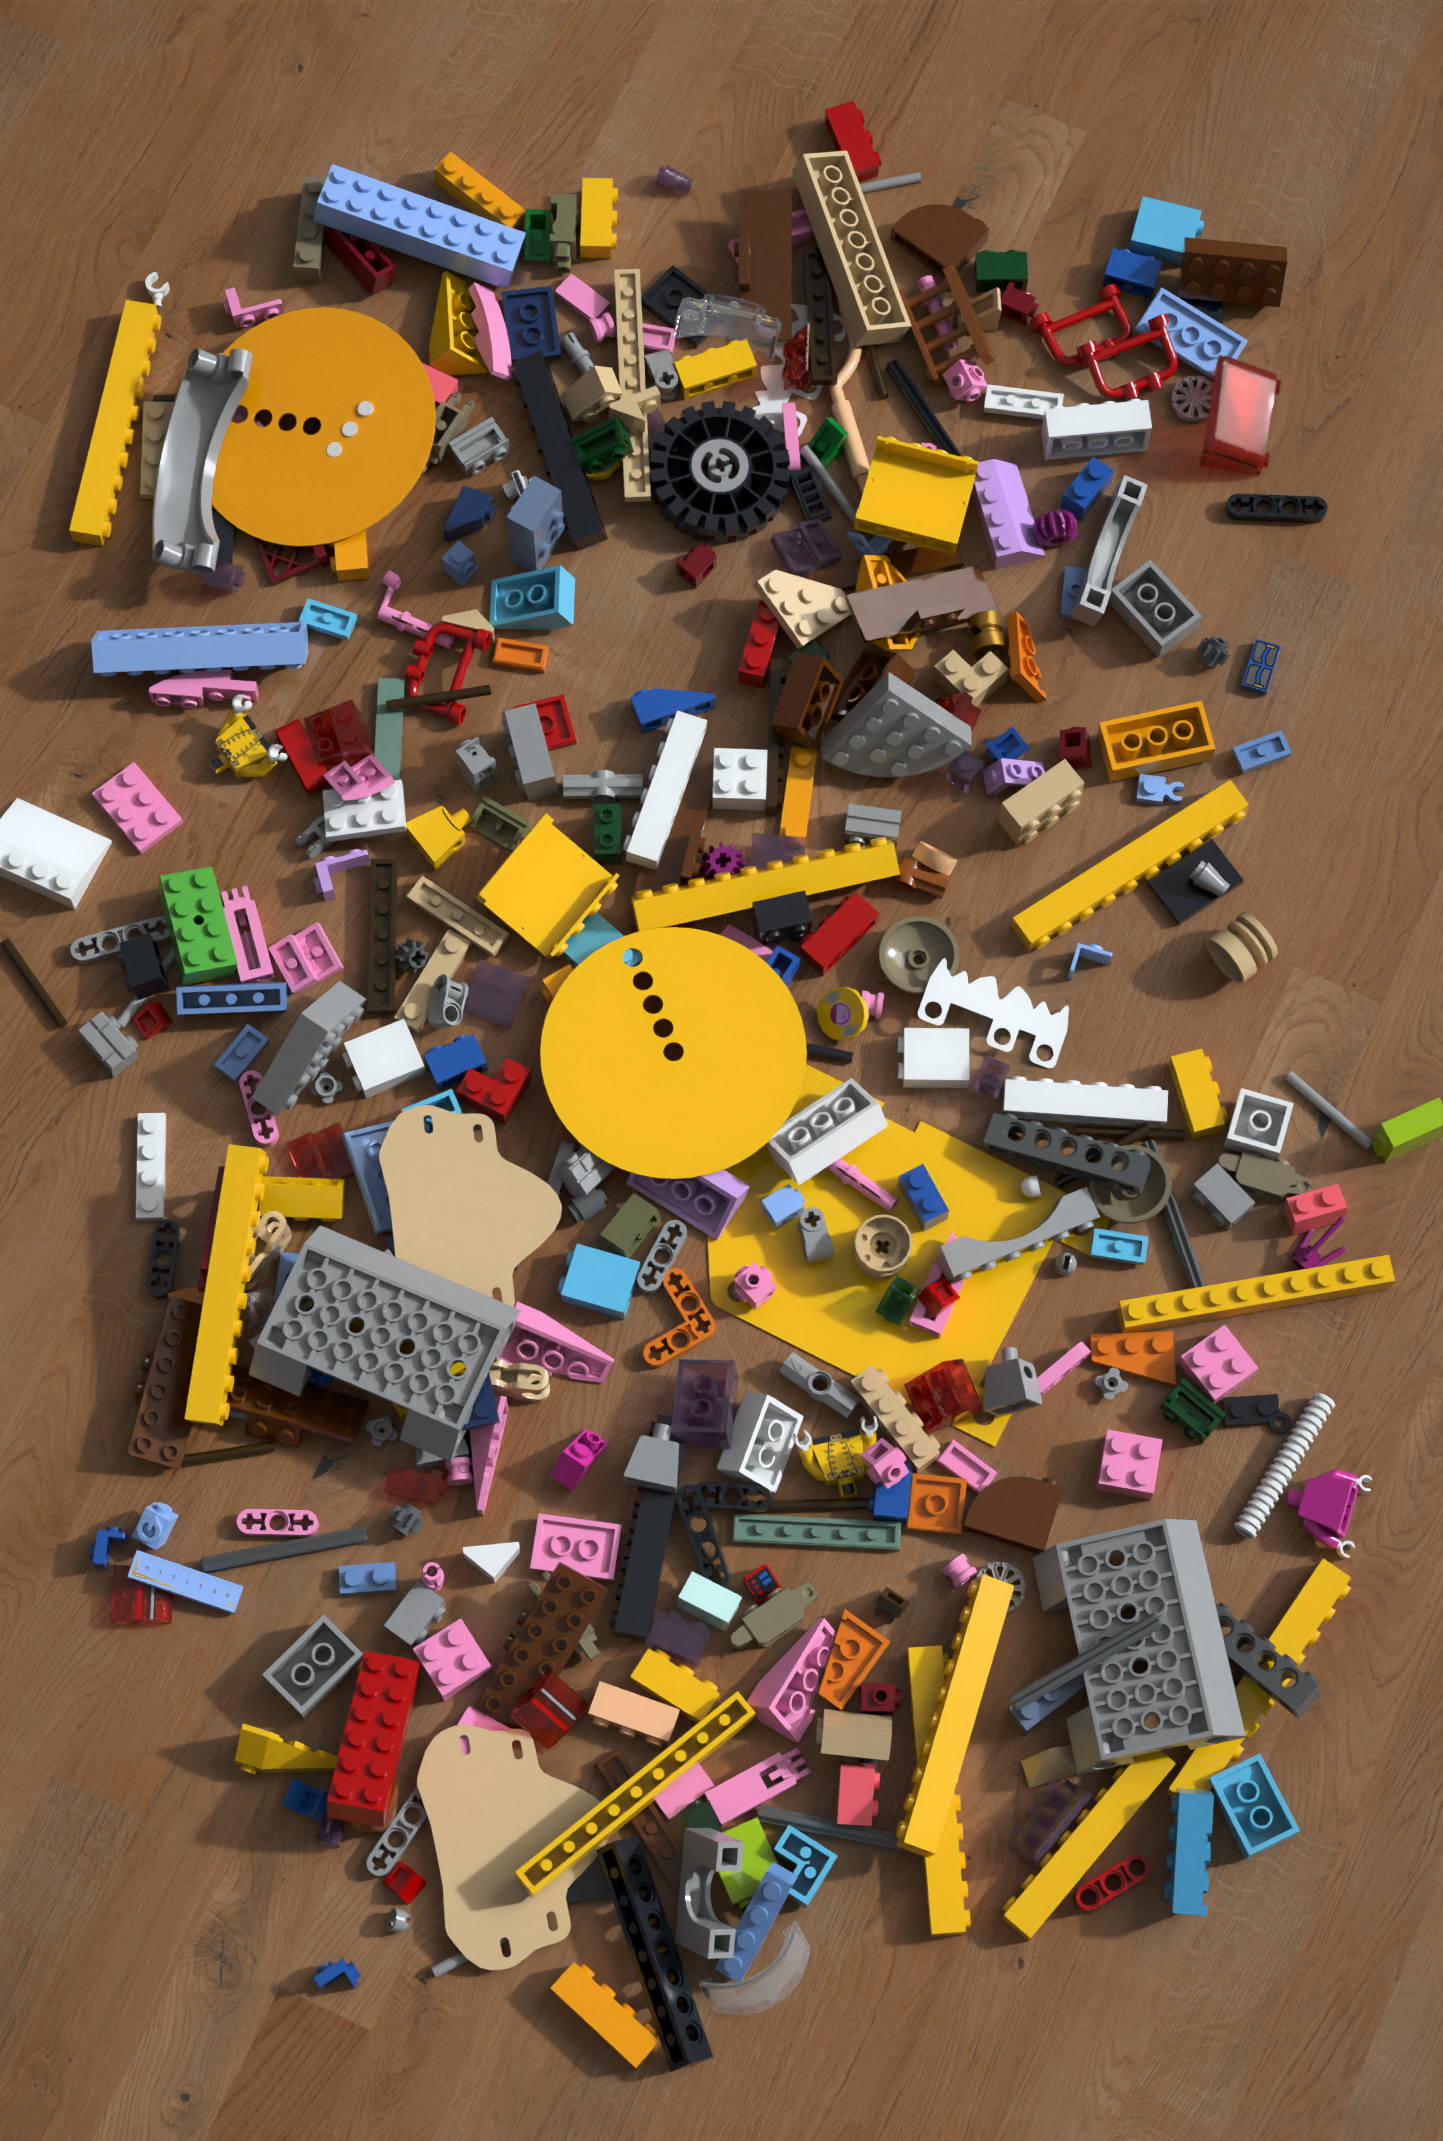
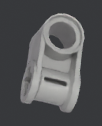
(662, 373)
(447, 1002)
(815, 1240)

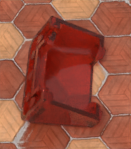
(1239, 417)

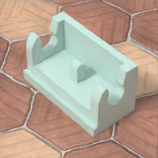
(708, 1601)

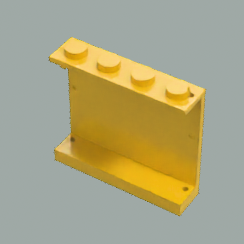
(916, 495)
(547, 888)

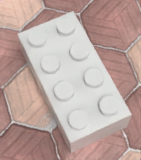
(1096, 429)
(826, 1131)

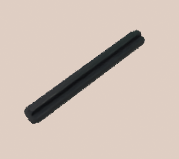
(921, 408)

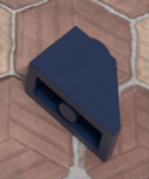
(469, 514)

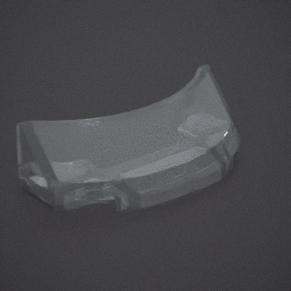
(729, 319)
(766, 1987)

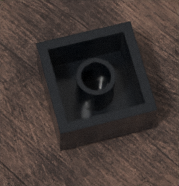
(781, 918)

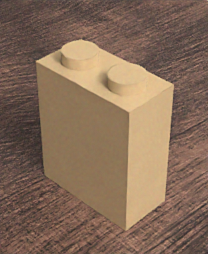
(854, 1734)

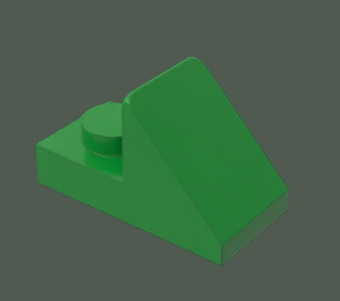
(537, 234)
(827, 442)

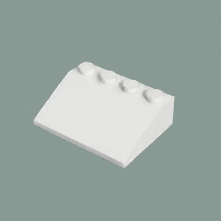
(48, 853)

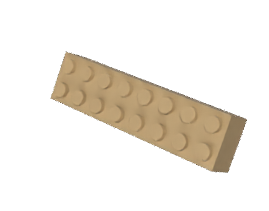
(851, 248)

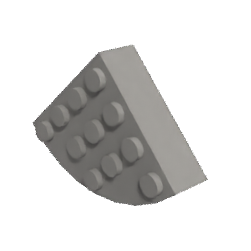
(895, 733)
(308, 1046)

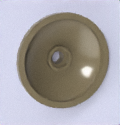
(913, 939)
(1133, 1208)

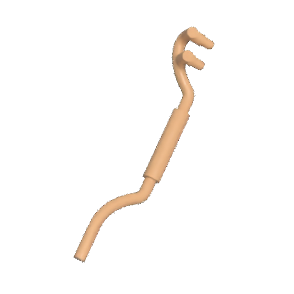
(844, 415)

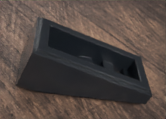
(798, 484)

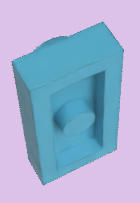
(328, 619)
(1119, 1246)

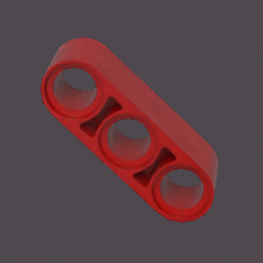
(301, 755)
(1121, 1873)

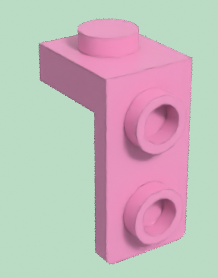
(250, 315)

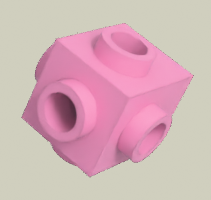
(965, 380)
(758, 1293)
(885, 1463)

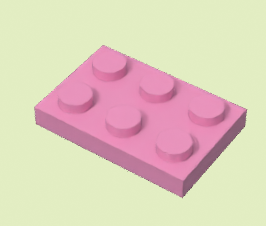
(137, 808)
(578, 1543)

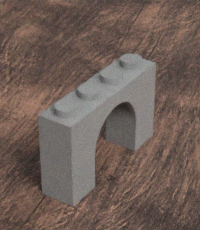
(696, 1923)

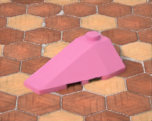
(547, 1343)
(485, 1450)
(788, 1690)

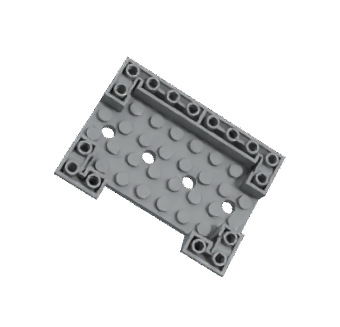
(396, 1306)
(1186, 1658)

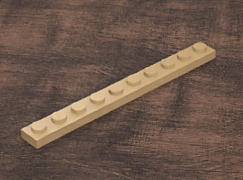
(632, 378)

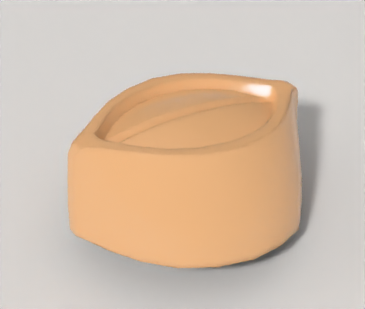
(934, 858)

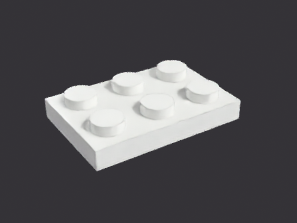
(364, 816)

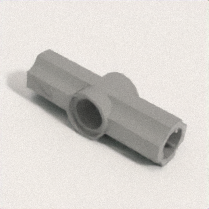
(603, 786)
(834, 1396)

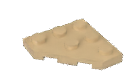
(802, 605)

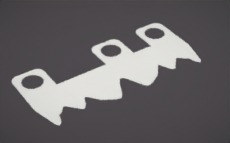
(771, 375)
(1011, 1012)

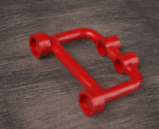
(1109, 297)
(1152, 381)
(424, 649)

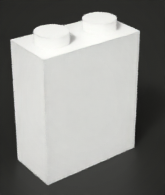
(934, 1058)
(383, 1059)

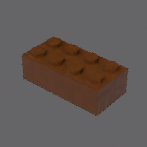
(1232, 272)

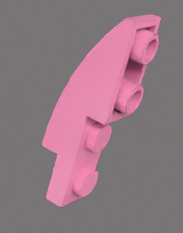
(192, 688)

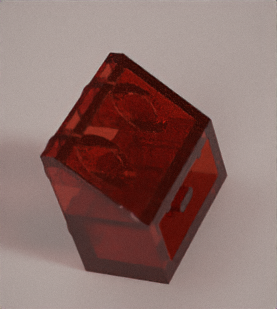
(339, 735)
(944, 1395)

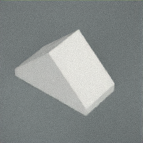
(492, 1558)

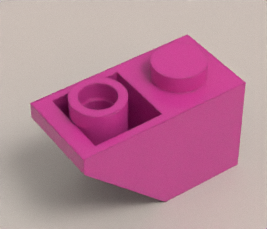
(579, 1459)

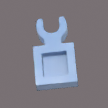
(1153, 789)

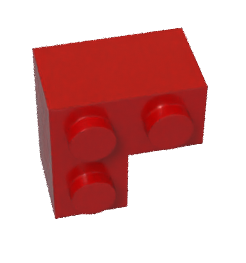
(498, 1096)

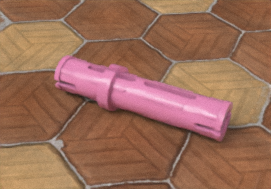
(936, 304)
(388, 615)
(851, 1175)

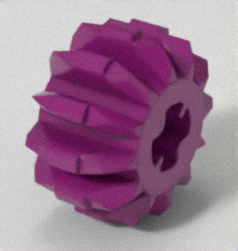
(1055, 528)
(712, 861)

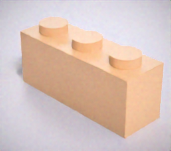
(633, 1714)

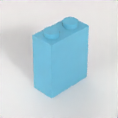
(1162, 229)
(599, 1281)

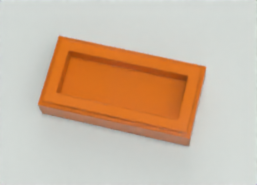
(520, 655)

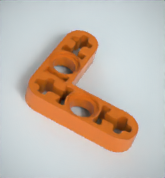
(688, 1328)

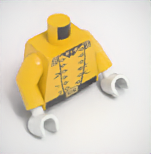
(243, 746)
(838, 1457)

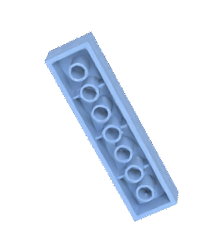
(419, 226)
(200, 648)

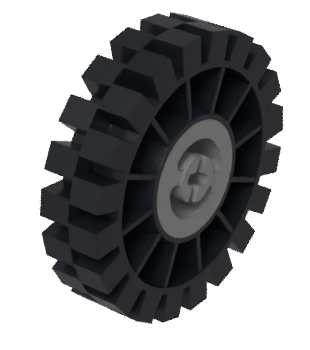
(722, 504)

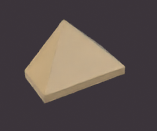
(987, 309)
(469, 620)
(1049, 1766)

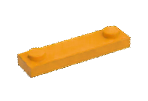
(798, 792)

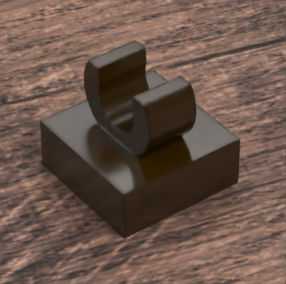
(892, 1603)

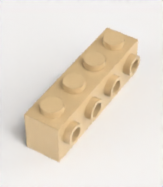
(894, 1419)

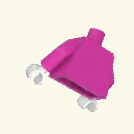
(1328, 1505)

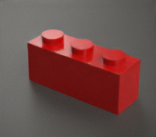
(848, 134)
(759, 647)
(838, 933)

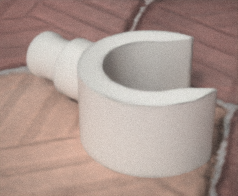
(156, 294)

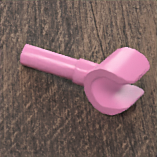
(393, 582)

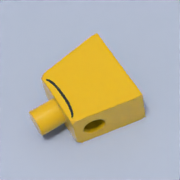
(438, 834)

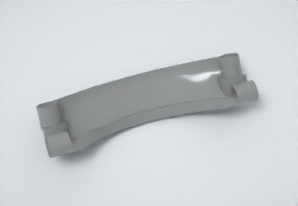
(188, 459)

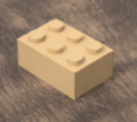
(1041, 803)

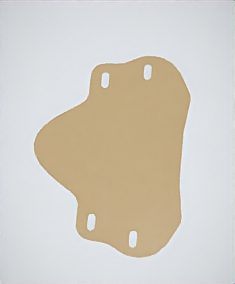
(460, 1202)
(485, 1825)

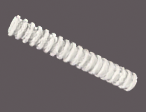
(1284, 1465)

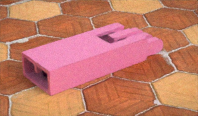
(250, 947)
(921, 1317)
(748, 1790)

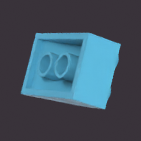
(533, 600)
(592, 937)
(1253, 1807)

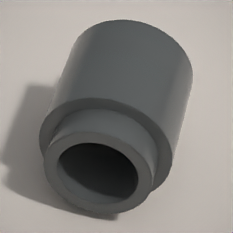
(586, 1206)

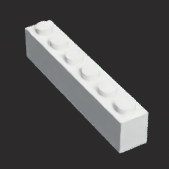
(666, 790)
(1085, 1103)

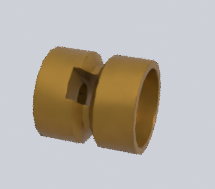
(986, 633)

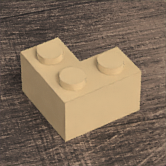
(978, 681)

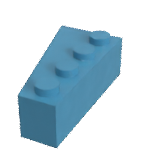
(1189, 1851)

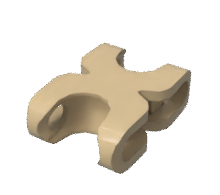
(268, 1246)
(516, 1380)

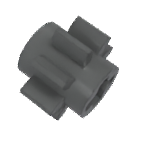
(1213, 651)
(411, 955)
(406, 1519)

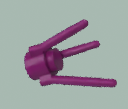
(1308, 1257)

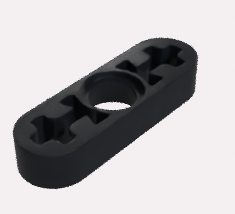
(174, 1240)
(739, 1506)

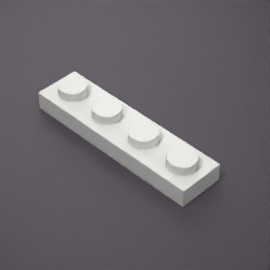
(151, 1166)

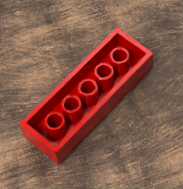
(373, 1739)

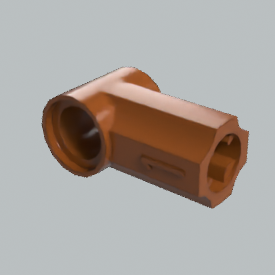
(916, 877)

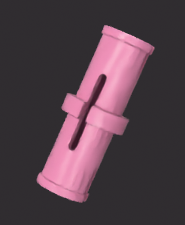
(436, 1575)

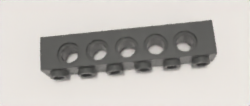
(1129, 1179)
(1296, 1698)

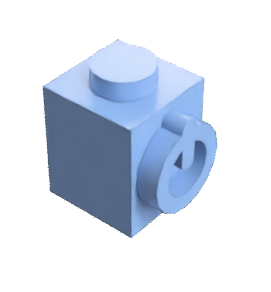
(155, 1525)

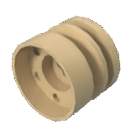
(1242, 948)
(882, 1231)

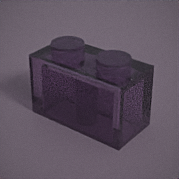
(678, 1637)

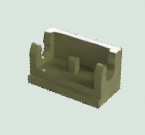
(499, 824)
(631, 1226)

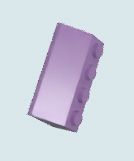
(1005, 514)
(702, 1201)

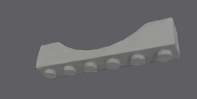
(1107, 550)
(968, 1254)

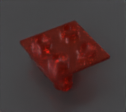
(797, 360)

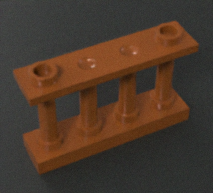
(969, 327)

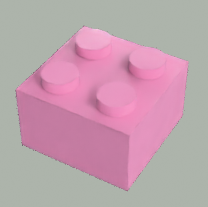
(1218, 1365)
(1129, 1464)
(452, 1659)

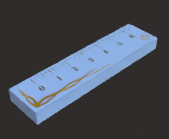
(185, 1582)

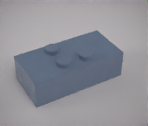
(535, 525)

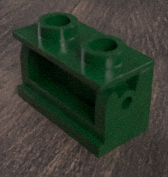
(999, 269)
(602, 445)
(607, 834)
(1192, 1412)

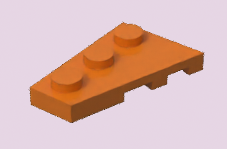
(1020, 650)
(1136, 1353)
(851, 1660)

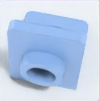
(875, 546)
(1090, 952)

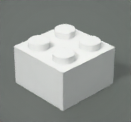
(739, 779)
(1258, 1124)

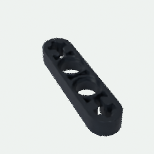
(1276, 503)
(707, 1535)

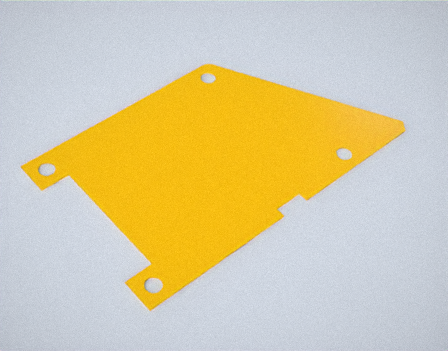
(832, 1303)

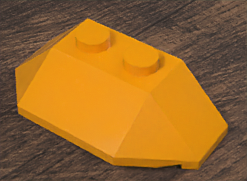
(878, 572)

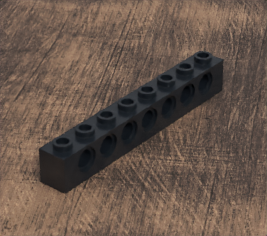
(654, 1953)

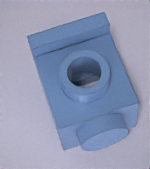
(459, 563)

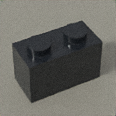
(143, 966)

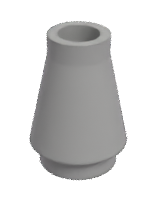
(1208, 878)

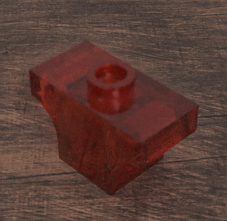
(961, 707)

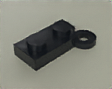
(1254, 1411)

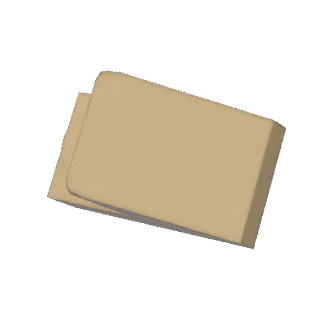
(630, 409)

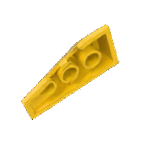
(453, 331)
(268, 1753)

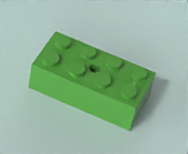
(197, 926)

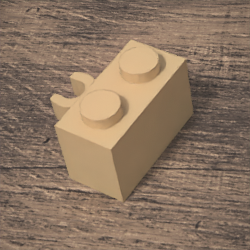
(592, 394)

